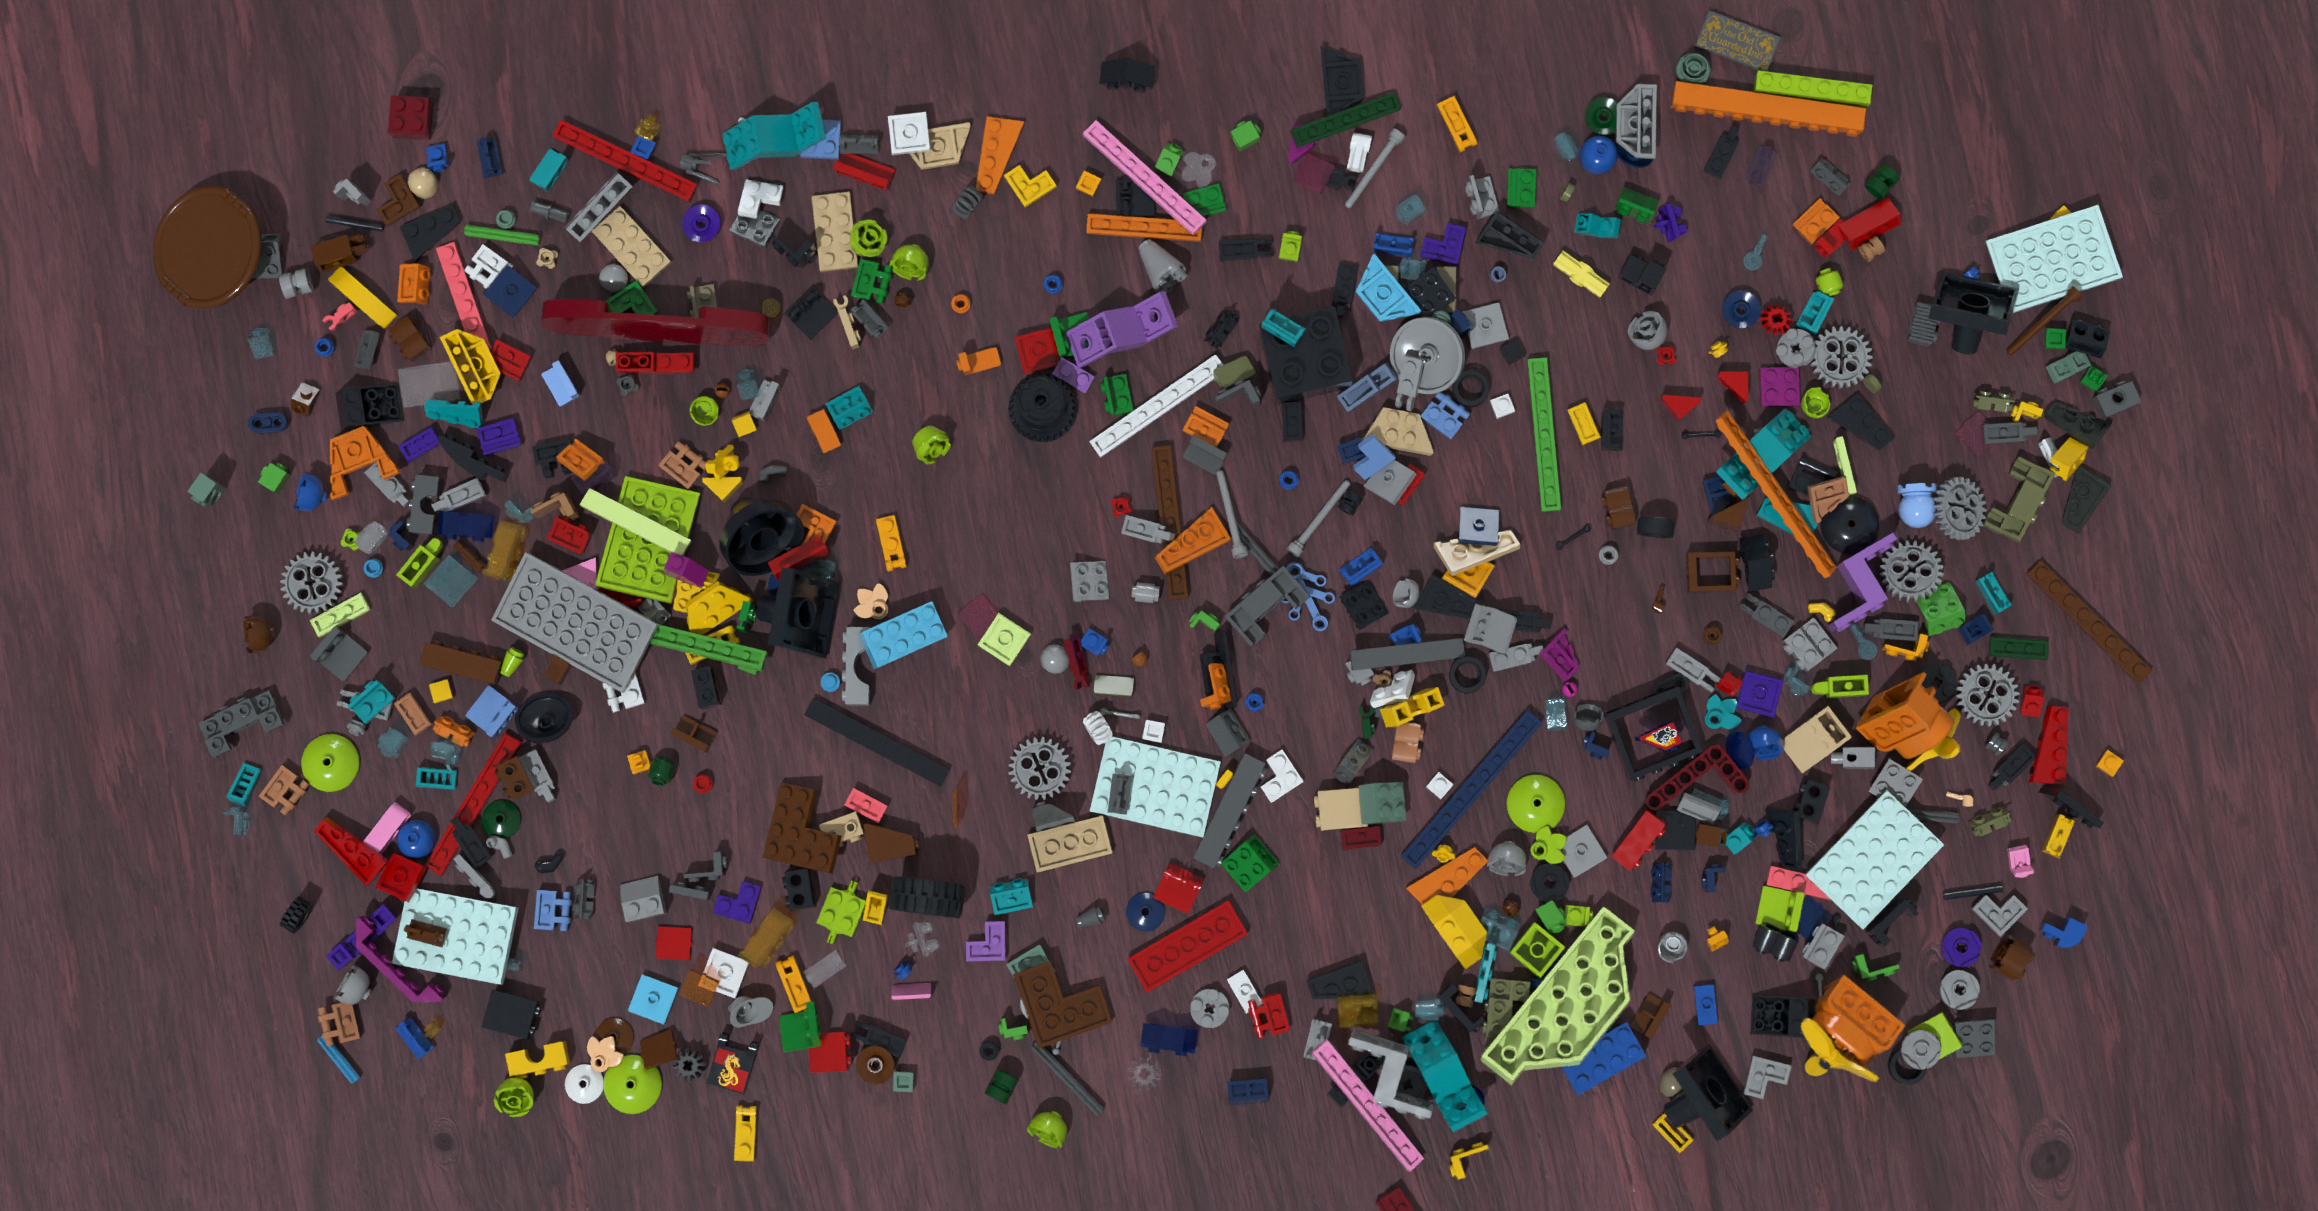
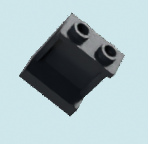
(1876, 933)
(1444, 998)
(511, 1014)

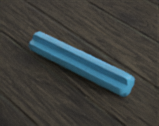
(340, 1061)

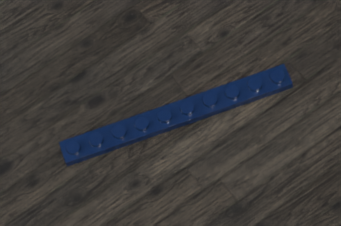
(1471, 789)

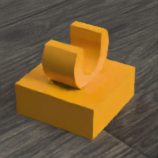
(639, 762)
(1716, 939)

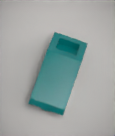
(1596, 226)

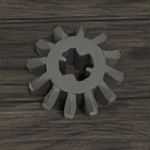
(967, 202)
(695, 1067)

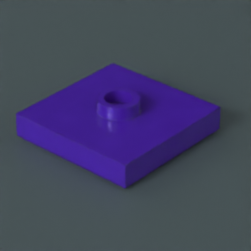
(1759, 694)

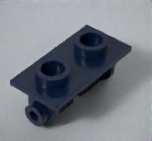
(489, 157)
(1660, 873)

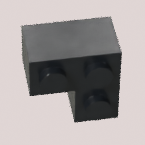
(1127, 74)
(1642, 274)
(1757, 562)

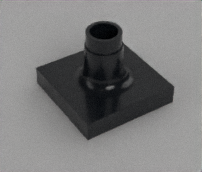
(1972, 308)
(800, 612)
(1707, 1094)

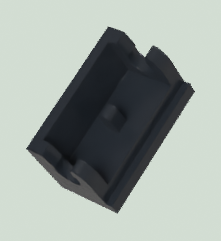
(1611, 430)

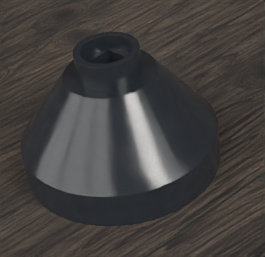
(759, 533)

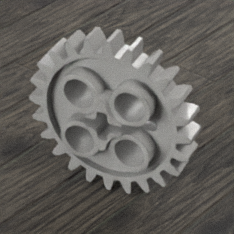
(1857, 358)
(1959, 508)
(1900, 559)
(294, 587)
(2002, 703)
(1056, 761)

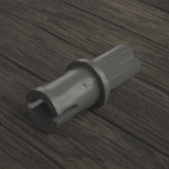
(549, 211)

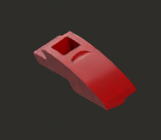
(655, 362)

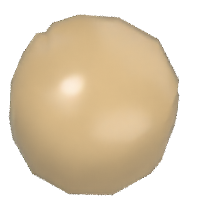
(423, 183)

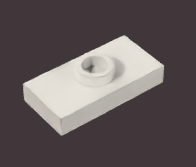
(1243, 989)

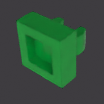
(2055, 338)
(2093, 378)

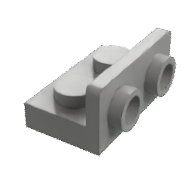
(346, 189)
(763, 404)
(1823, 946)

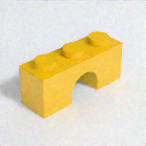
(1418, 703)
(555, 1057)

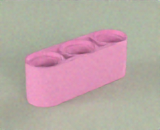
(387, 828)

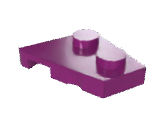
(1560, 656)

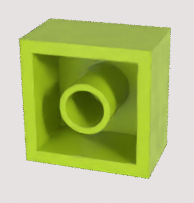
(1536, 950)

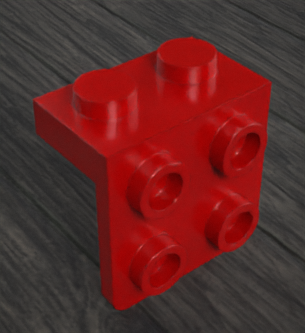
(832, 1054)

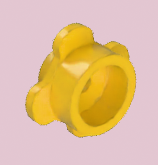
(1718, 349)
(1443, 853)

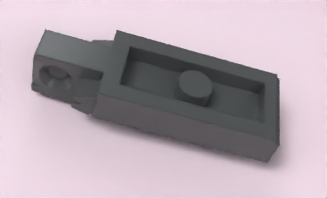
(2007, 433)
(1893, 629)

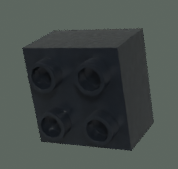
(1315, 364)

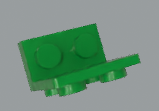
(1636, 205)
(1063, 325)
(1250, 863)
(801, 1029)

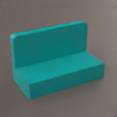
(549, 170)

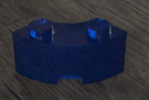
(466, 526)
(1169, 1038)

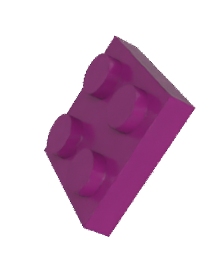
(1779, 387)

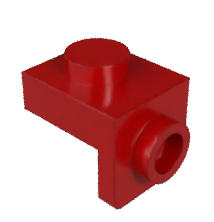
(2032, 701)

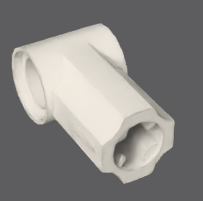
(1359, 148)

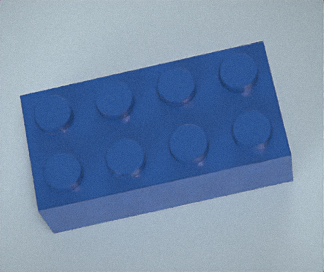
(1610, 1055)

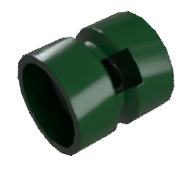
(1884, 179)
(1001, 1086)

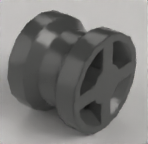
(1996, 744)

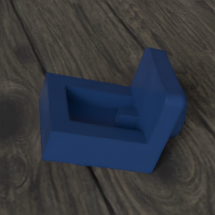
(400, 542)
(1975, 629)
(1596, 751)
(1708, 880)

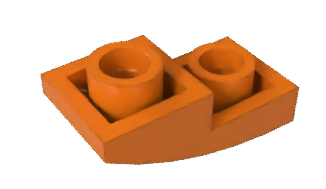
(823, 431)

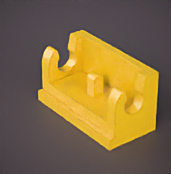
(2068, 458)
(2057, 835)

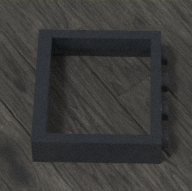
(1640, 704)

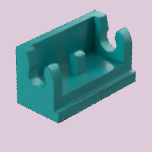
(1814, 312)
(1283, 327)
(1993, 593)

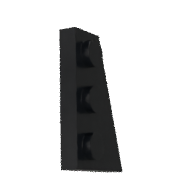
(428, 230)
(1862, 422)
(2071, 806)
(1341, 982)

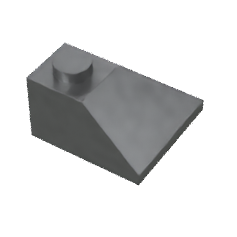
(1048, 816)

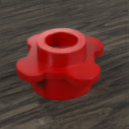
(1666, 350)
(1121, 501)

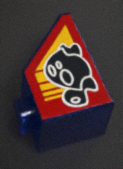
(1662, 737)

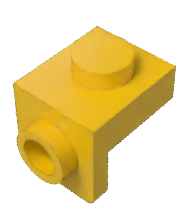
(2029, 409)

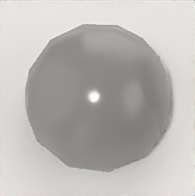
(613, 278)
(1406, 593)
(1054, 659)
(1672, 946)

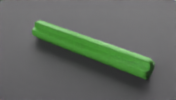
(503, 235)

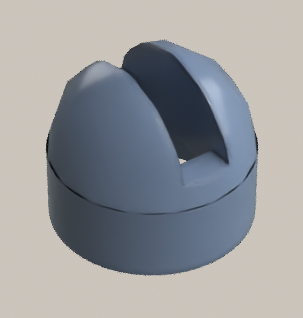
(1501, 274)

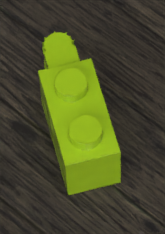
(420, 563)
(1842, 686)

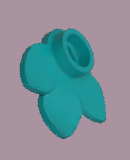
(1724, 712)

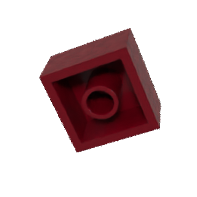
(410, 117)

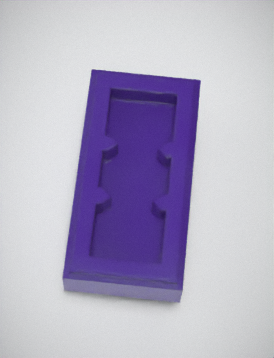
(419, 444)

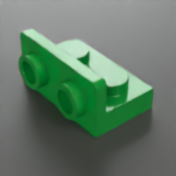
(1117, 394)

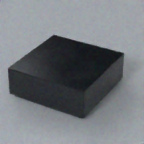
(1512, 352)

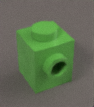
(1245, 135)
(274, 477)
(1551, 917)

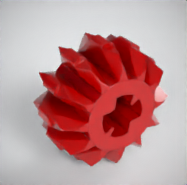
(1779, 326)

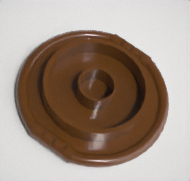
(207, 247)

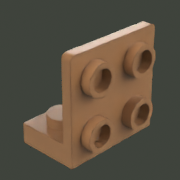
(557, 501)

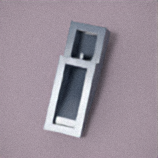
(1367, 387)

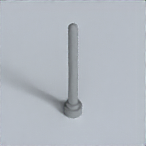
(1395, 138)
(1296, 547)
(1239, 549)

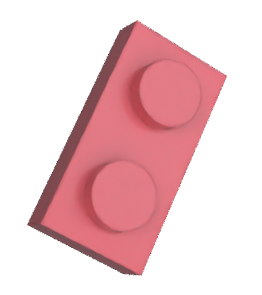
(866, 805)

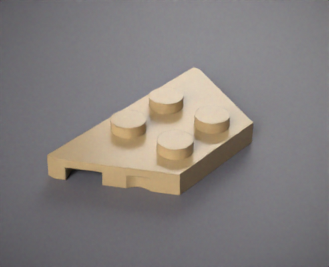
(945, 146)
(1401, 431)

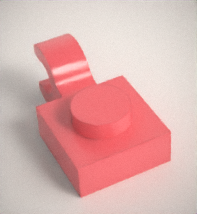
(344, 312)

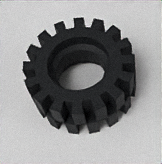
(296, 915)

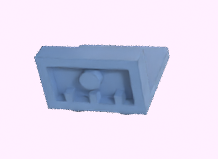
(492, 712)

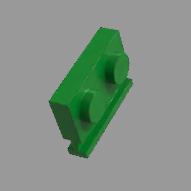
(1521, 188)
(1206, 200)
(747, 616)

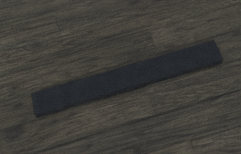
(877, 742)

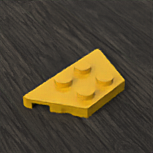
(713, 607)

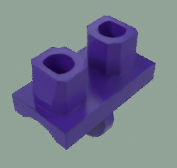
(1668, 223)

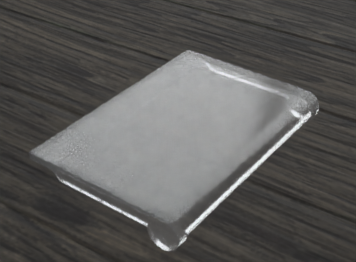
(428, 383)

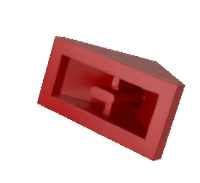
(1736, 383)
(1679, 405)

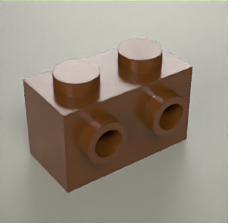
(514, 778)

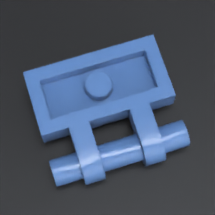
(1440, 419)
(546, 910)

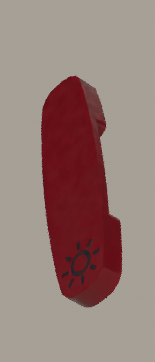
(713, 326)

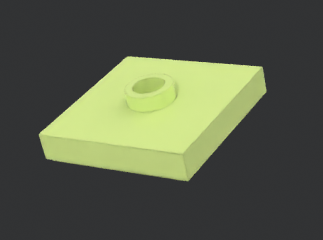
(1004, 639)

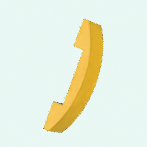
(362, 297)

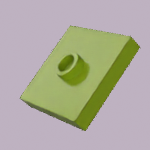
(1943, 1032)

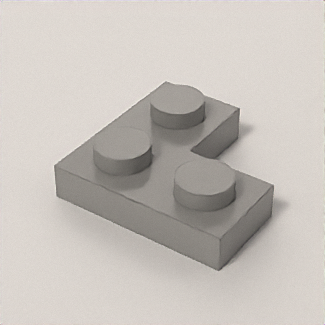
(1999, 918)
(1760, 1072)

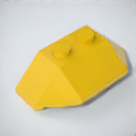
(472, 363)
(1457, 927)

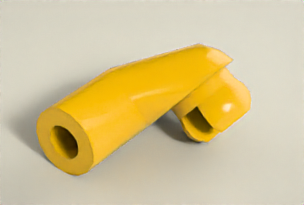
(1824, 609)

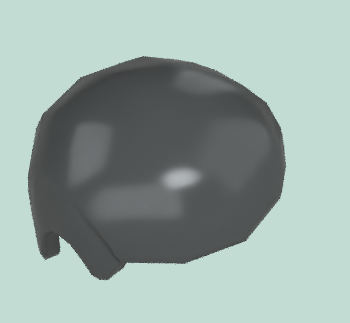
(1588, 717)

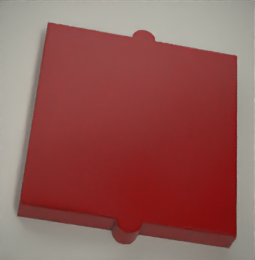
(673, 943)

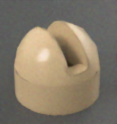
(611, 357)

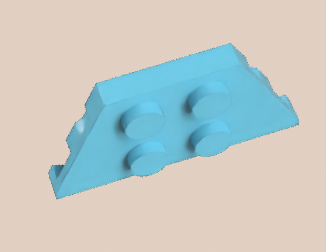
(1384, 294)

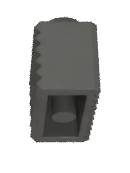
(1921, 328)

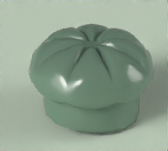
(1693, 69)

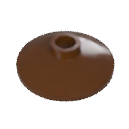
(622, 1031)
(871, 1073)

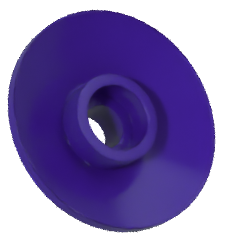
(700, 214)

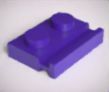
(499, 437)

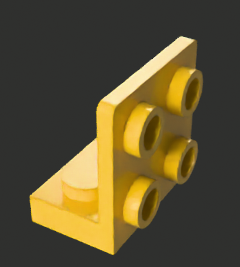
(686, 591)

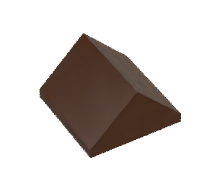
(1730, 518)

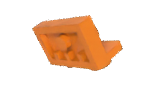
(413, 283)

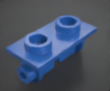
(414, 1038)

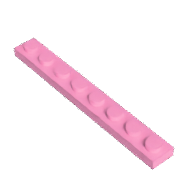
(1144, 177)
(1363, 1101)

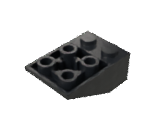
(368, 406)
(1780, 1015)

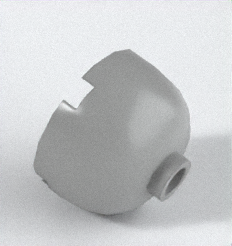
(1648, 330)
(1507, 858)
(353, 987)

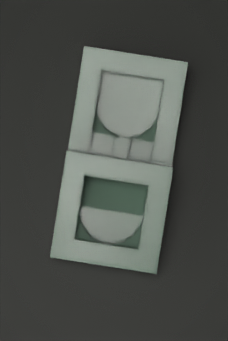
(2068, 366)

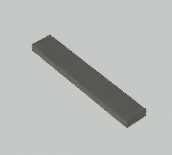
(1407, 654)

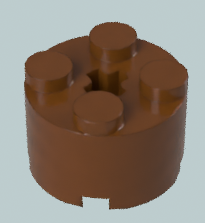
(2011, 958)

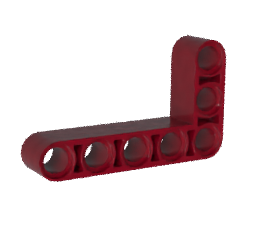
(1693, 775)

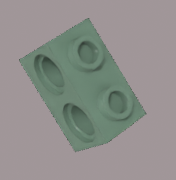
(206, 490)

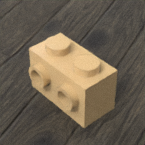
(847, 826)

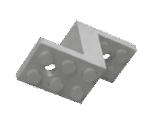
(1386, 1091)

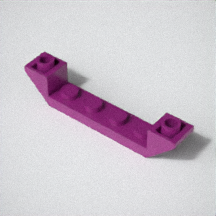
(364, 929)

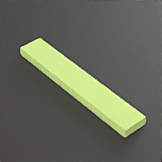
(635, 522)

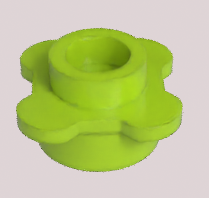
(346, 539)

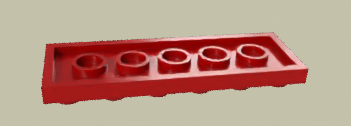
(1187, 946)

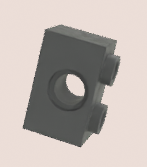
(2128, 398)

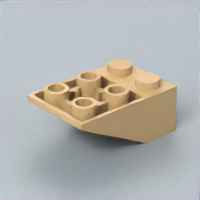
(1815, 739)

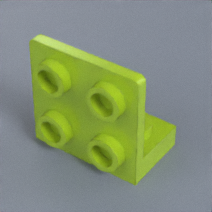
(1780, 908)

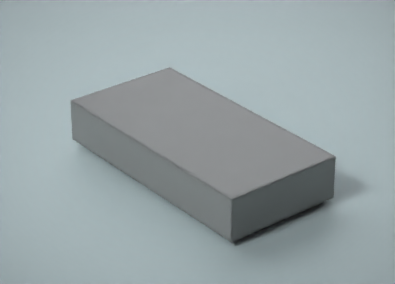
(1698, 808)

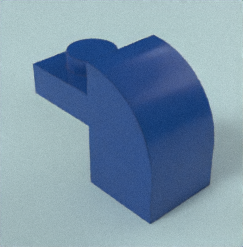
(2069, 935)

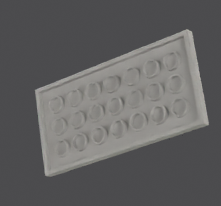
(575, 622)

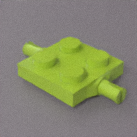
(841, 912)

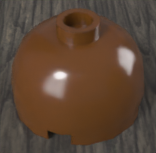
(257, 634)

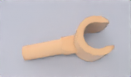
(1967, 800)

